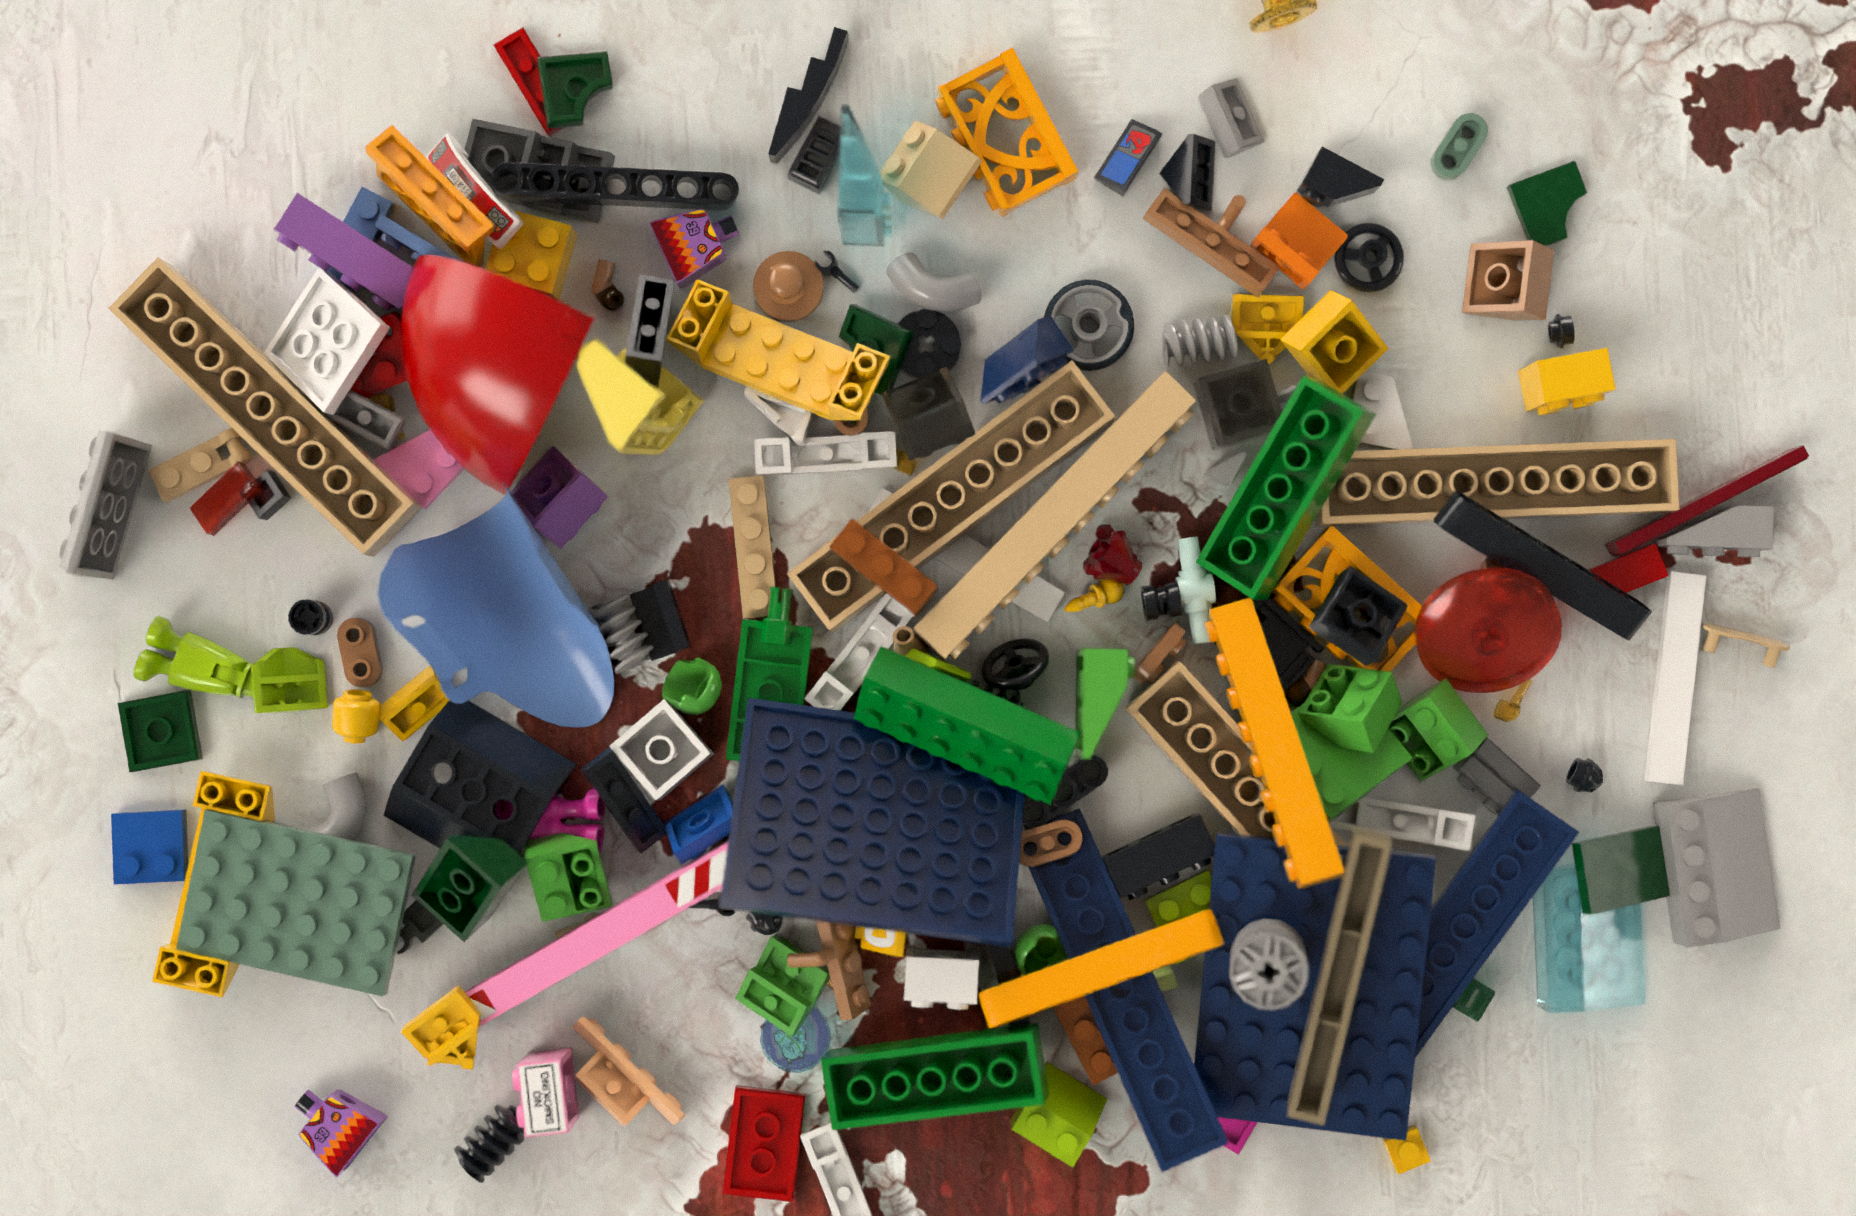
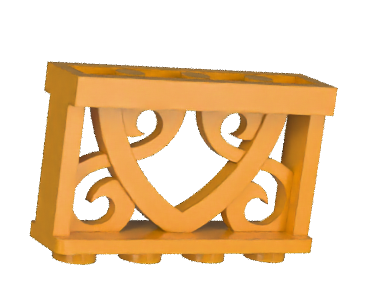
(1012, 85)
(1341, 556)

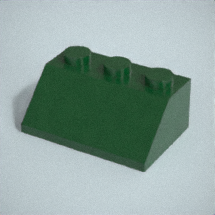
(468, 881)

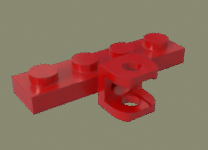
(386, 366)

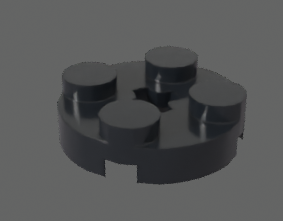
(946, 343)

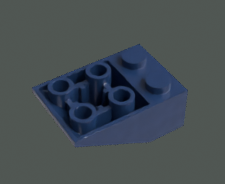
(1024, 361)

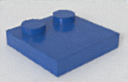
(700, 825)
(149, 846)

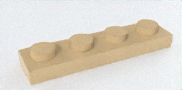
(752, 544)

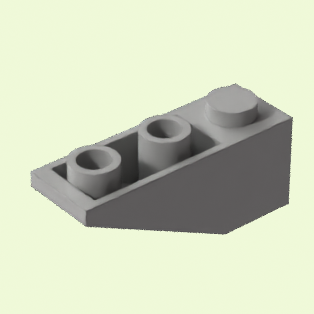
(1733, 528)

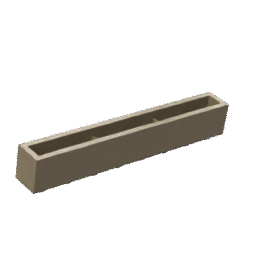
(1338, 975)

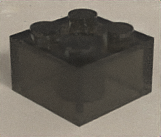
(1238, 404)
(928, 414)

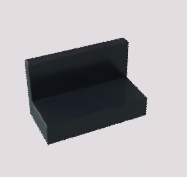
(661, 620)

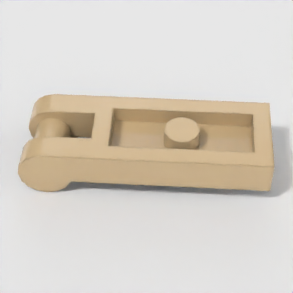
(198, 465)

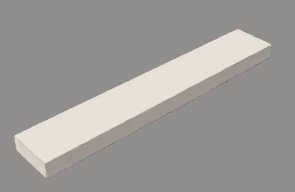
(1036, 597)
(1675, 678)

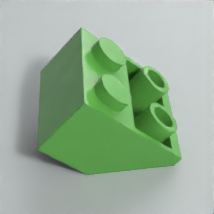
(1352, 706)
(1437, 730)
(566, 875)

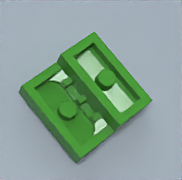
(781, 992)

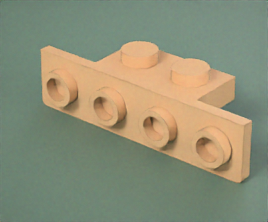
(617, 1081)

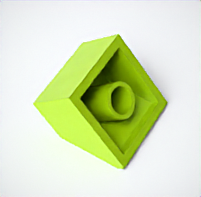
(1065, 1119)

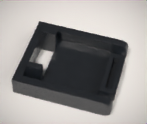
(1285, 642)

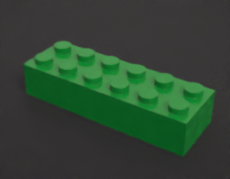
(1285, 488)
(965, 725)
(935, 1076)

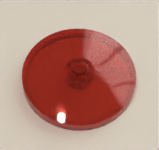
(1488, 630)

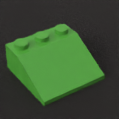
(1100, 685)
(1347, 774)

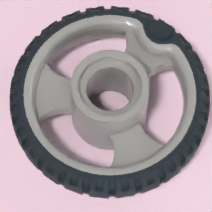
(1118, 315)

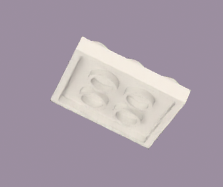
(326, 340)

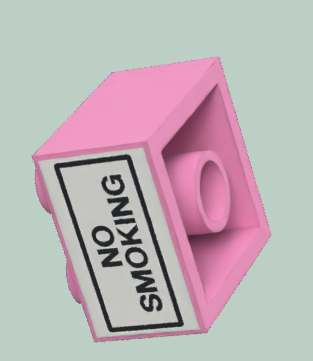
(546, 1092)

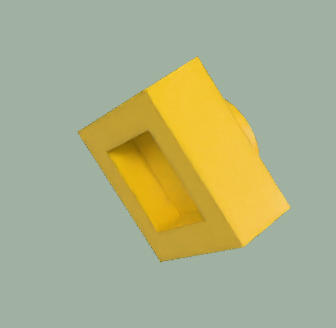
(1408, 1153)

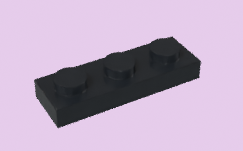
(624, 800)

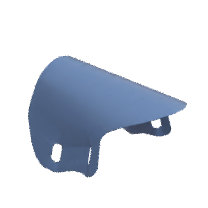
(502, 613)

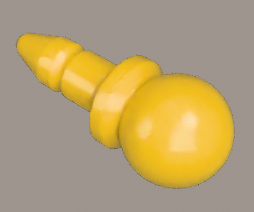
(1104, 593)

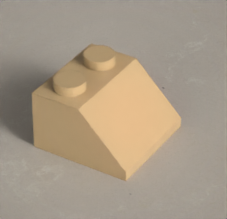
(928, 170)

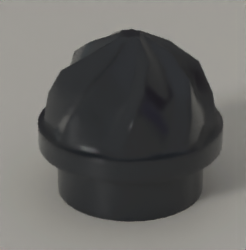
(1584, 775)
(764, 923)

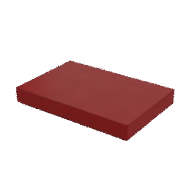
(764, 1143)

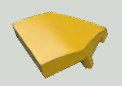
(1265, 321)
(446, 1030)

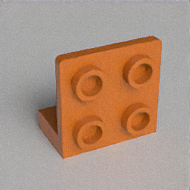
(1299, 240)

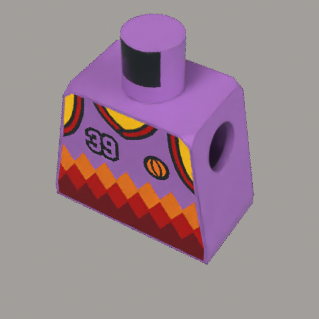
(692, 243)
(337, 1127)

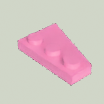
(421, 467)

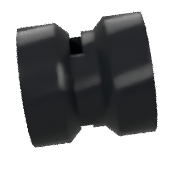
(1161, 601)
(303, 616)

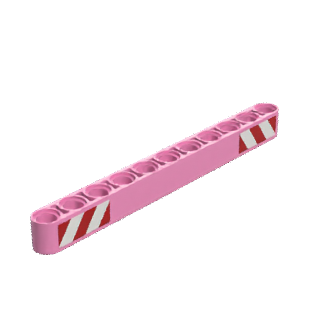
(600, 935)

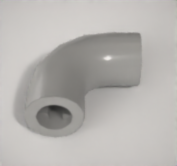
(933, 291)
(346, 808)

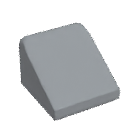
(1228, 470)

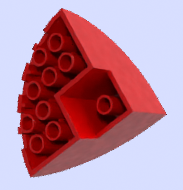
(485, 362)

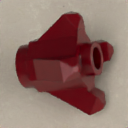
(1112, 557)

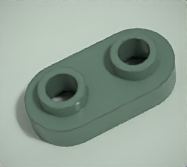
(1457, 147)

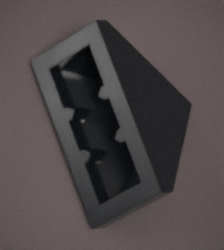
(1192, 171)

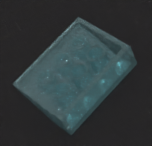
(863, 205)
(1581, 957)

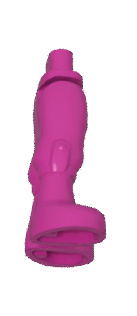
(588, 808)

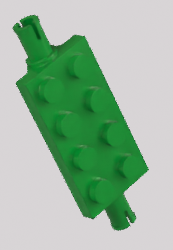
(769, 664)

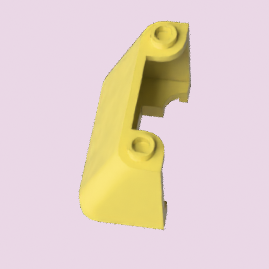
(632, 411)

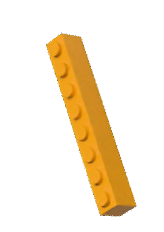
(1274, 743)

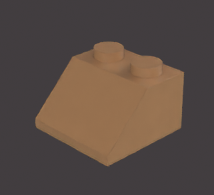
(1508, 280)

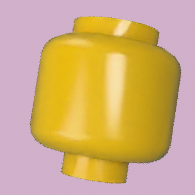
(355, 715)

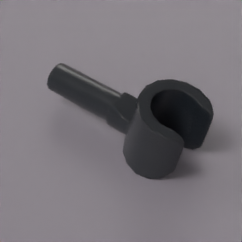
(836, 272)
(712, 904)

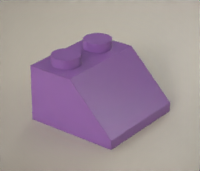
(557, 497)

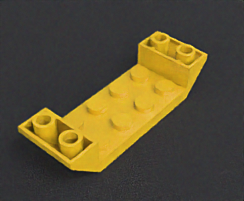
(775, 356)
(190, 969)

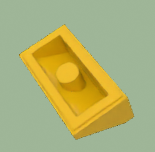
(413, 704)

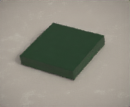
(160, 731)

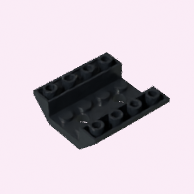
(487, 765)

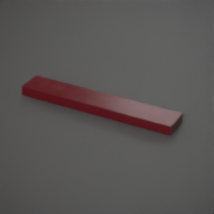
(1707, 500)

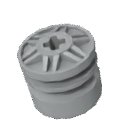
(1271, 943)

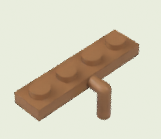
(1212, 240)
(843, 965)

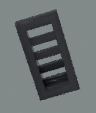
(805, 179)

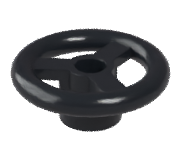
(1380, 251)
(1017, 671)

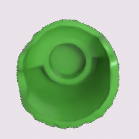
(692, 686)
(1038, 949)

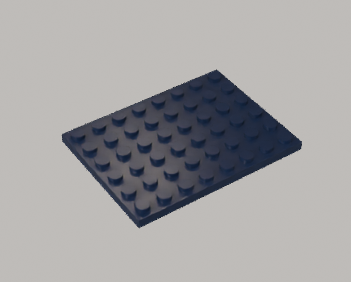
(868, 830)
(1252, 1052)

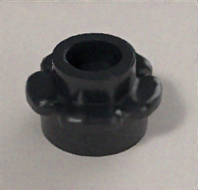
(1561, 331)

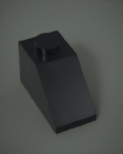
(1336, 180)

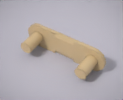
(1774, 646)

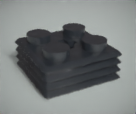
(1378, 616)

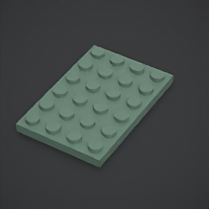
(296, 902)

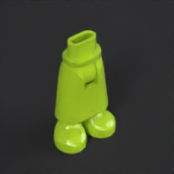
(197, 663)

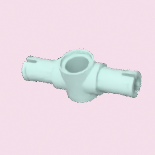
(1195, 588)

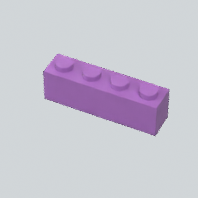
(344, 250)

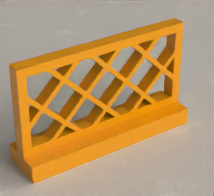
(430, 195)

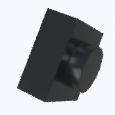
(272, 496)

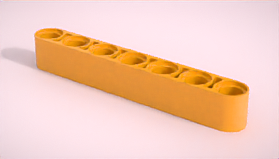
(1100, 969)

